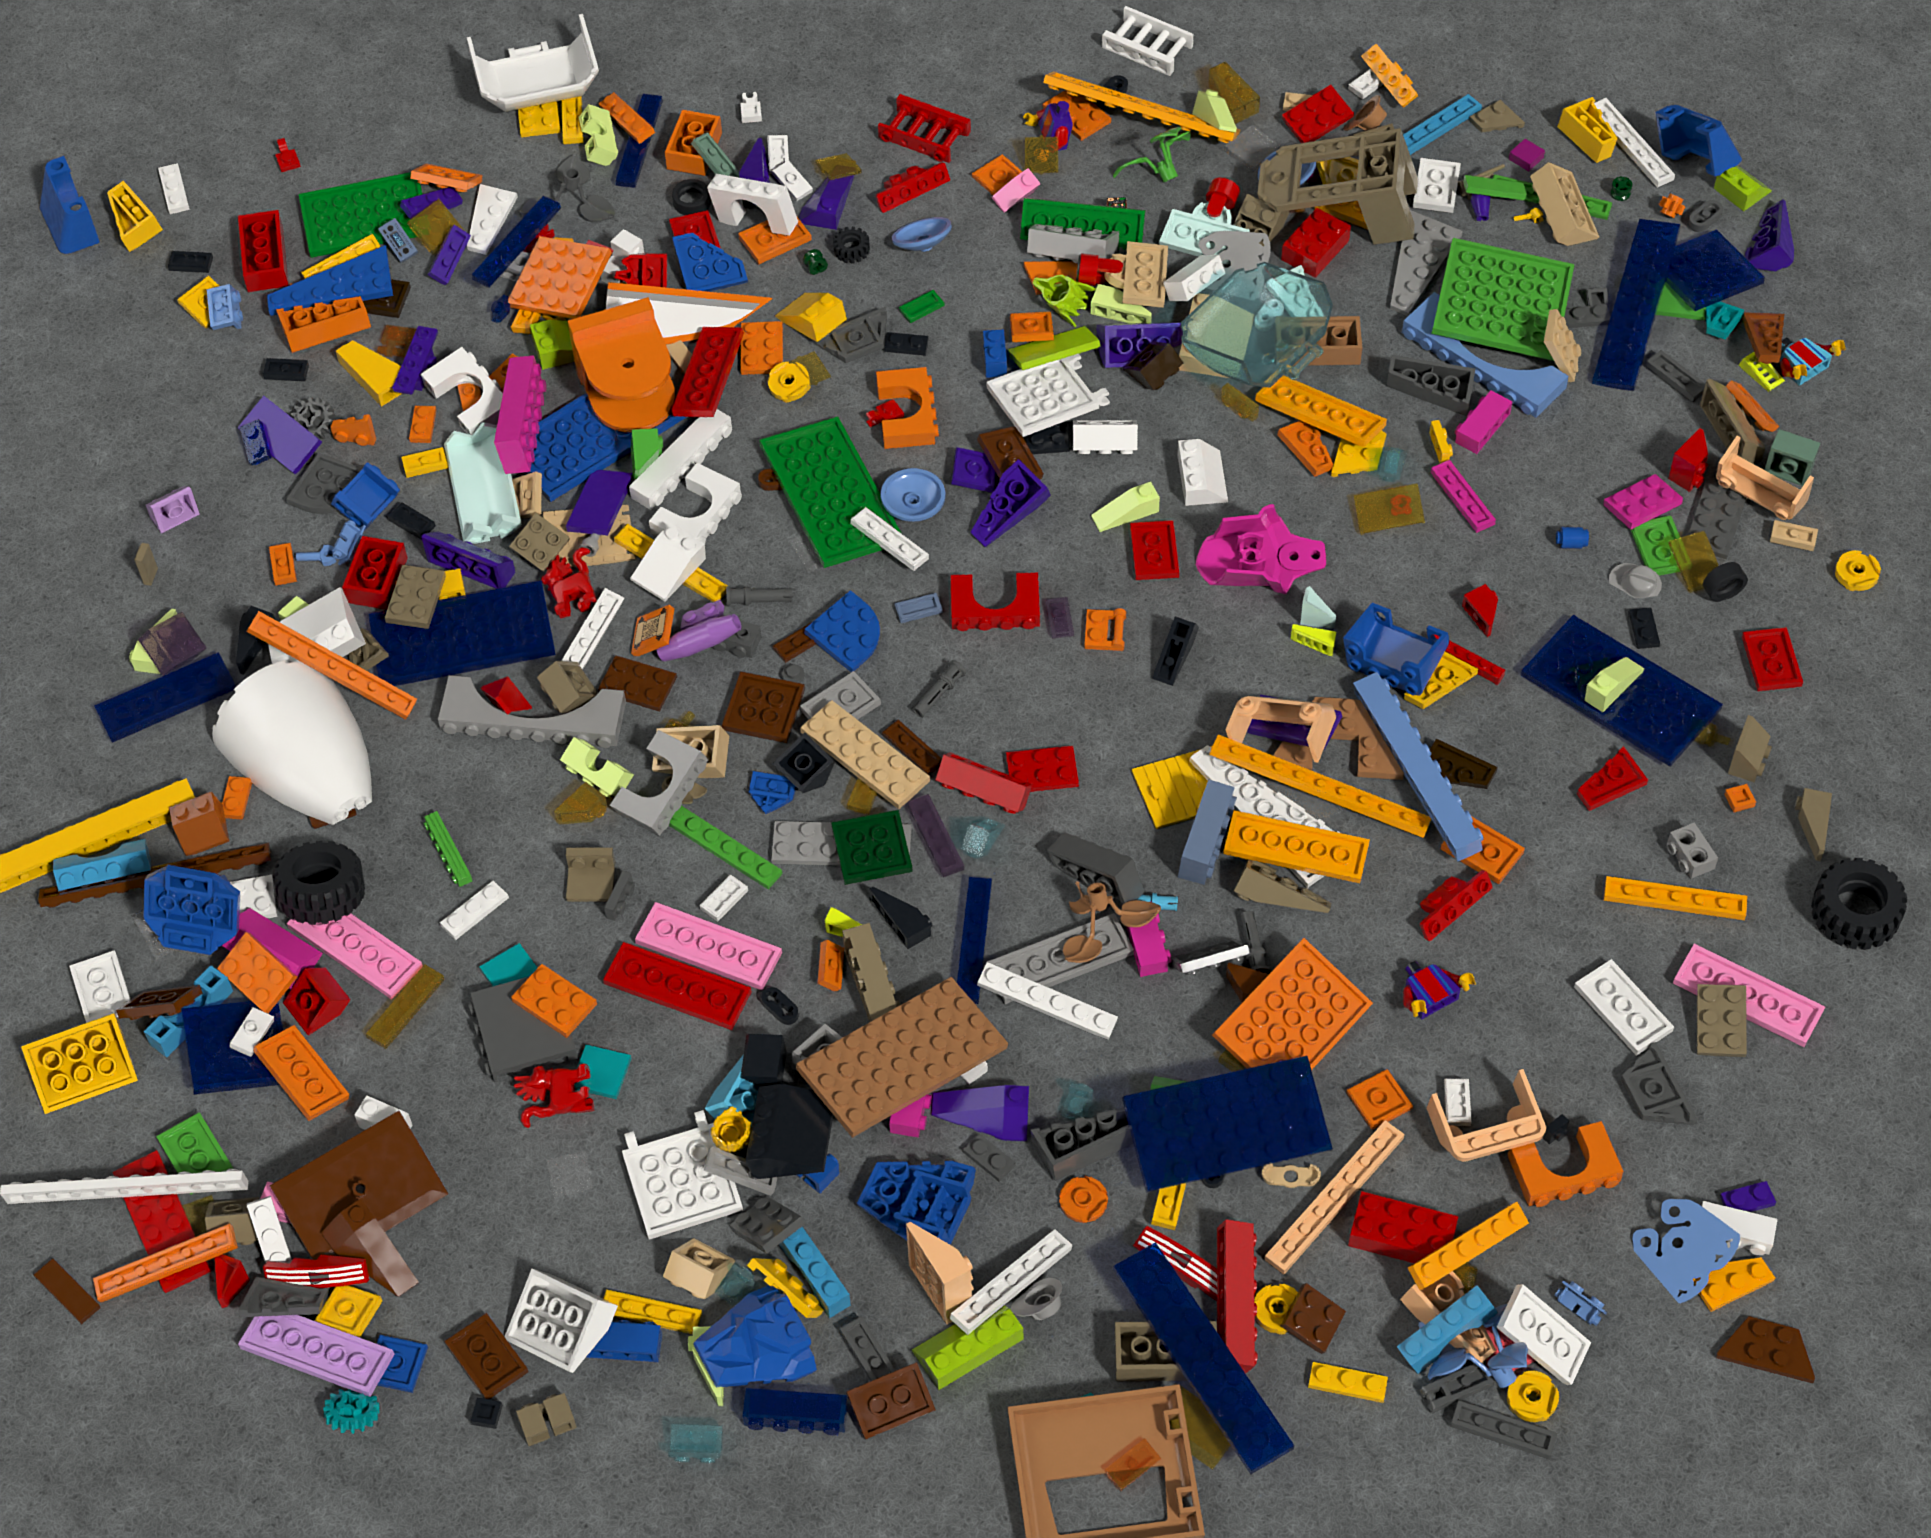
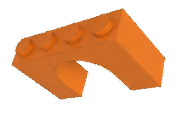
(914, 385)
(1542, 1185)

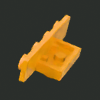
(1390, 75)

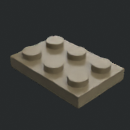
(415, 596)
(1721, 1020)

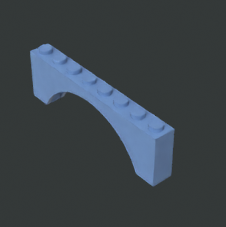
(1525, 388)

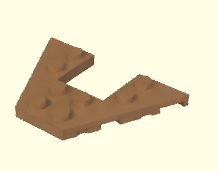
(1374, 755)

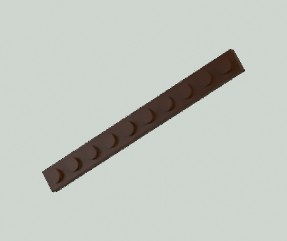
(212, 863)

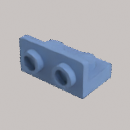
(224, 307)

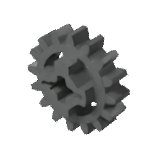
(314, 419)

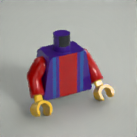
(1054, 122)
(1432, 988)

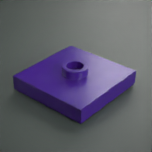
(973, 470)

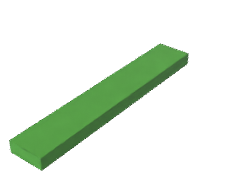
(1596, 207)

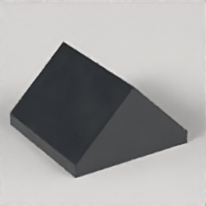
(805, 764)
(764, 1059)

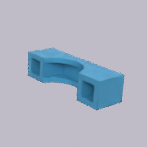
(79, 871)
(168, 1031)
(819, 1274)
(1466, 1313)

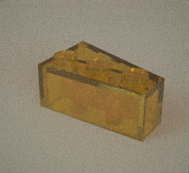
(1239, 96)

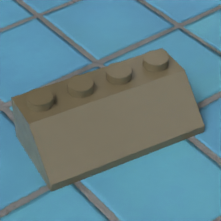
(1730, 421)

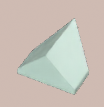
(1316, 612)

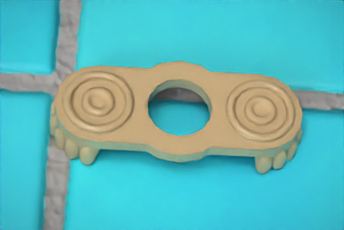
(1306, 1176)

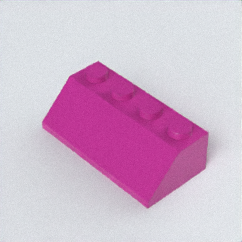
(284, 945)

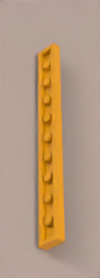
(1320, 786)

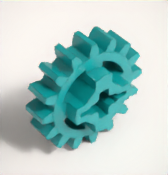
(351, 1411)

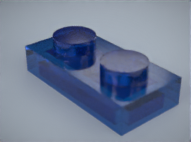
(255, 442)

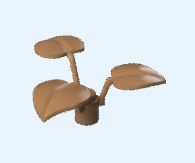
(1134, 914)

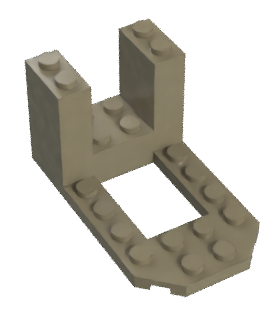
(1380, 188)

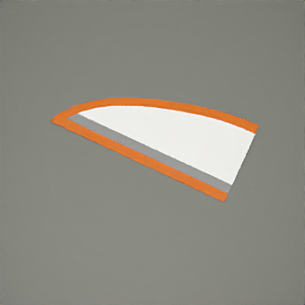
(684, 312)

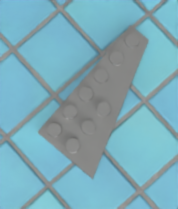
(1420, 261)

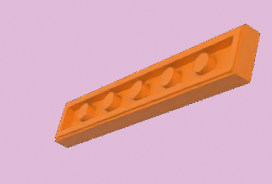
(165, 1263)

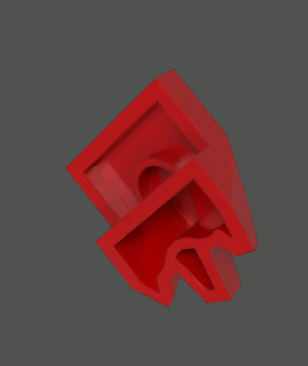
(645, 269)

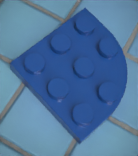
(847, 631)

